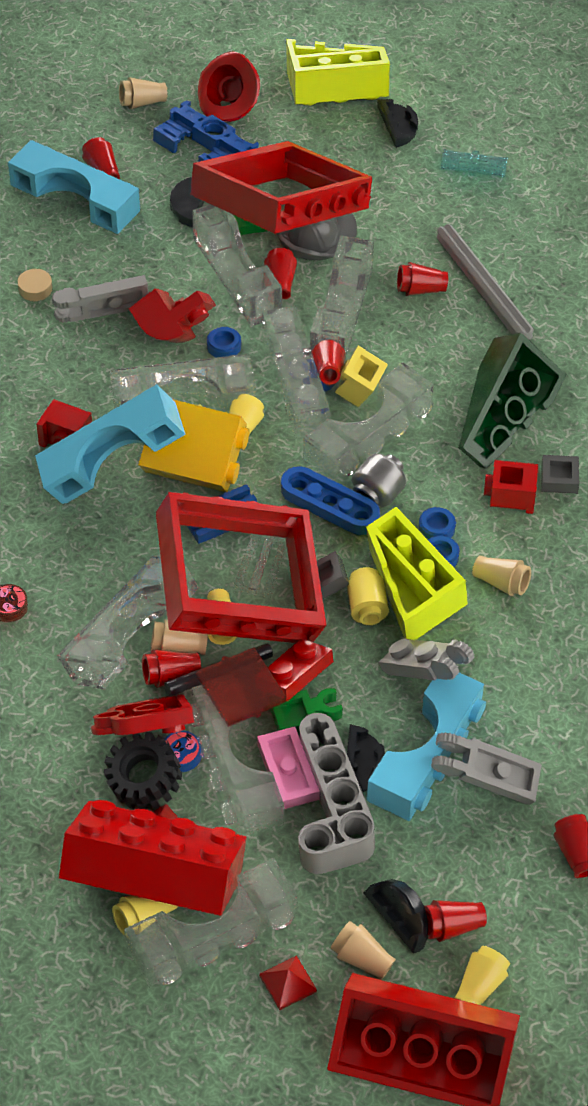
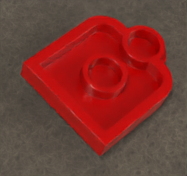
(161, 713)

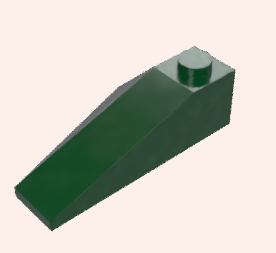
(508, 390)

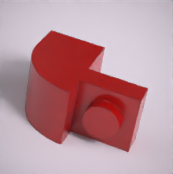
(167, 322)

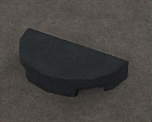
(400, 121)
(183, 203)
(364, 754)
(401, 910)

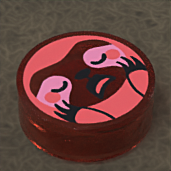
(12, 603)

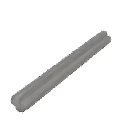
(483, 281)

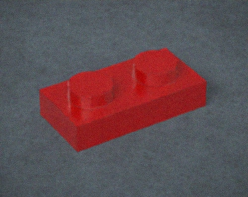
(300, 666)

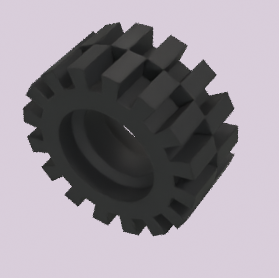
(133, 753)

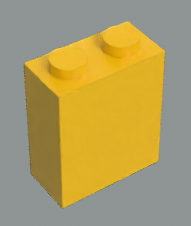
(205, 453)

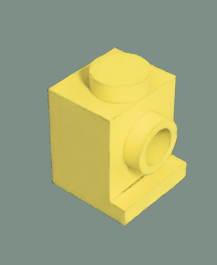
(360, 376)

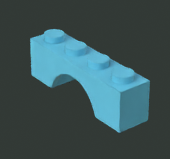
(43, 170)
(72, 463)
(405, 778)

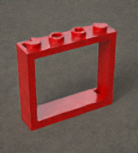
(230, 182)
(233, 618)

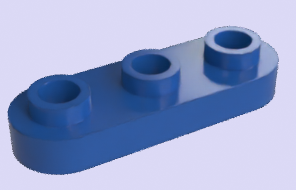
(322, 490)

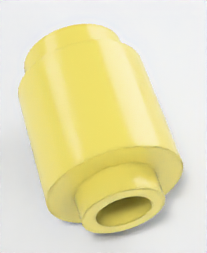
(367, 596)

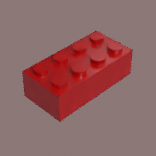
(153, 856)

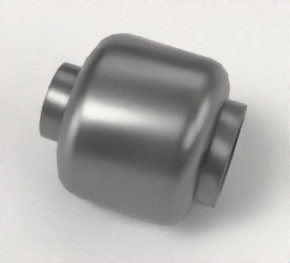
(380, 479)

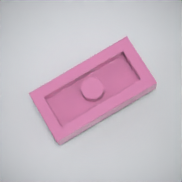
(288, 762)

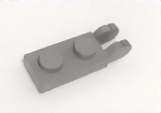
(98, 299)
(426, 659)
(489, 767)

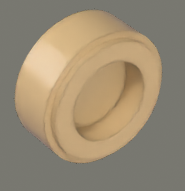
(35, 284)

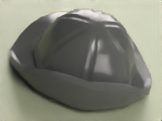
(318, 239)

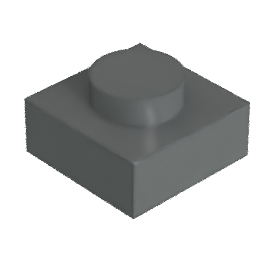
(560, 474)
(331, 574)

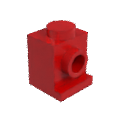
(60, 422)
(512, 485)

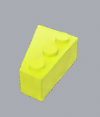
(336, 74)
(416, 576)

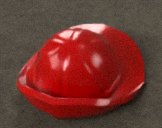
(236, 78)

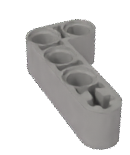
(334, 787)

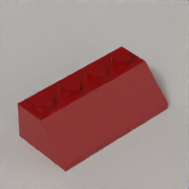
(423, 1042)

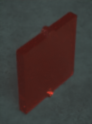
(241, 686)

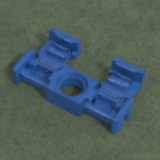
(186, 121)

